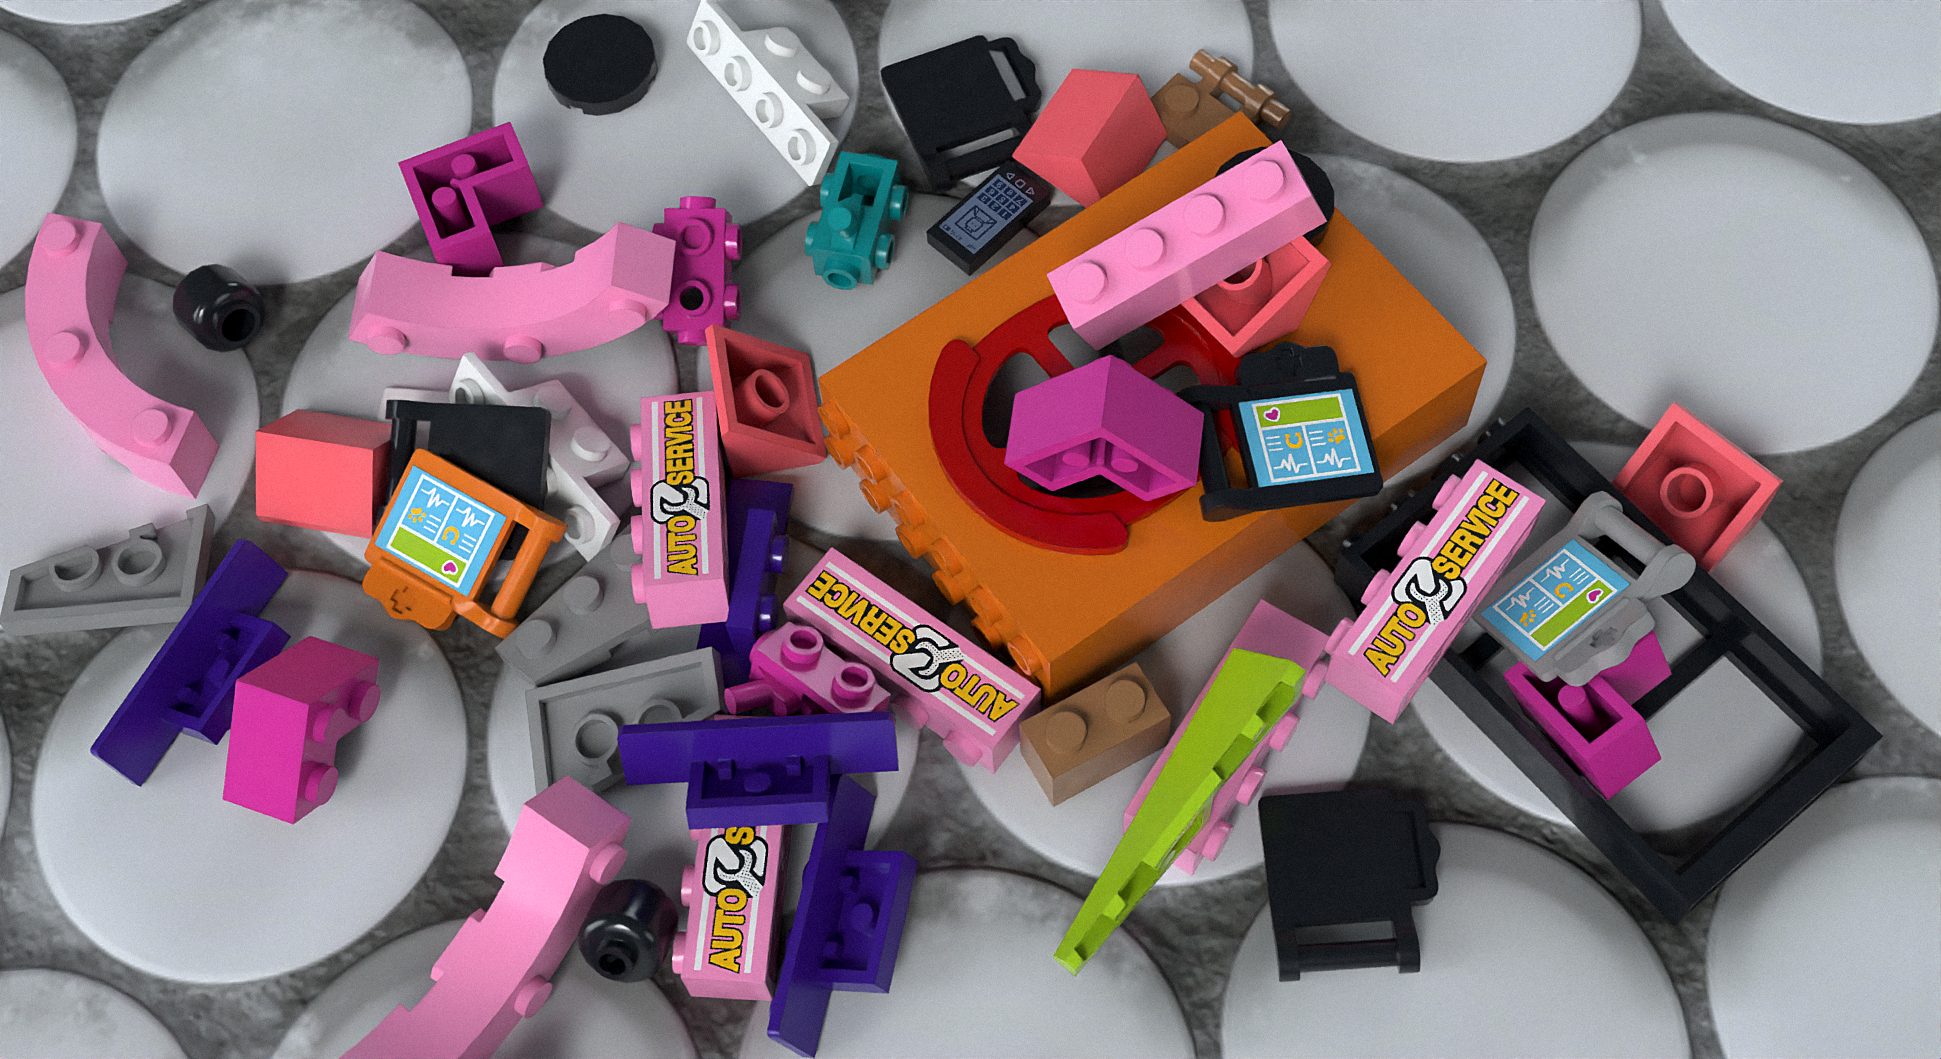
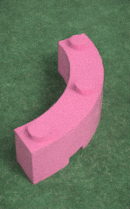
(517, 309)
(68, 316)
(504, 957)

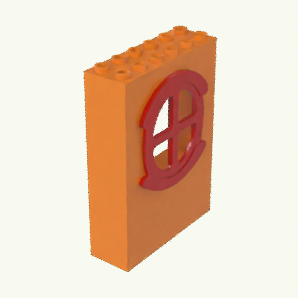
(1098, 579)

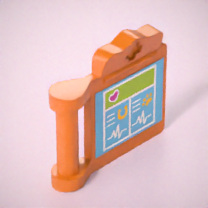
(444, 543)

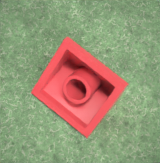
(1093, 135)
(1262, 298)
(764, 403)
(322, 472)
(1697, 486)

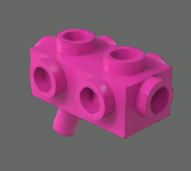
(702, 261)
(801, 676)

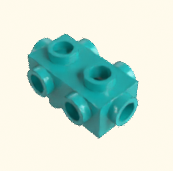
(853, 237)

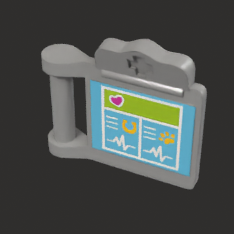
(1573, 607)

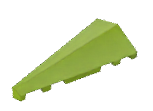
(1227, 727)

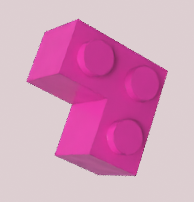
(467, 190)
(1105, 424)
(1596, 720)
(290, 725)

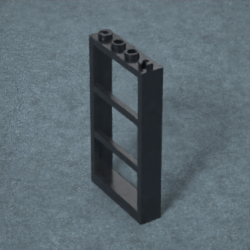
(1730, 633)

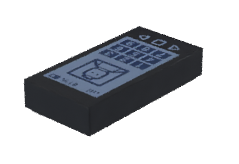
(988, 217)

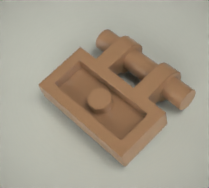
(1194, 109)

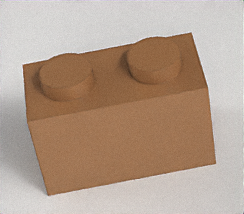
(1094, 733)

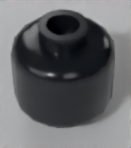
(218, 308)
(628, 930)

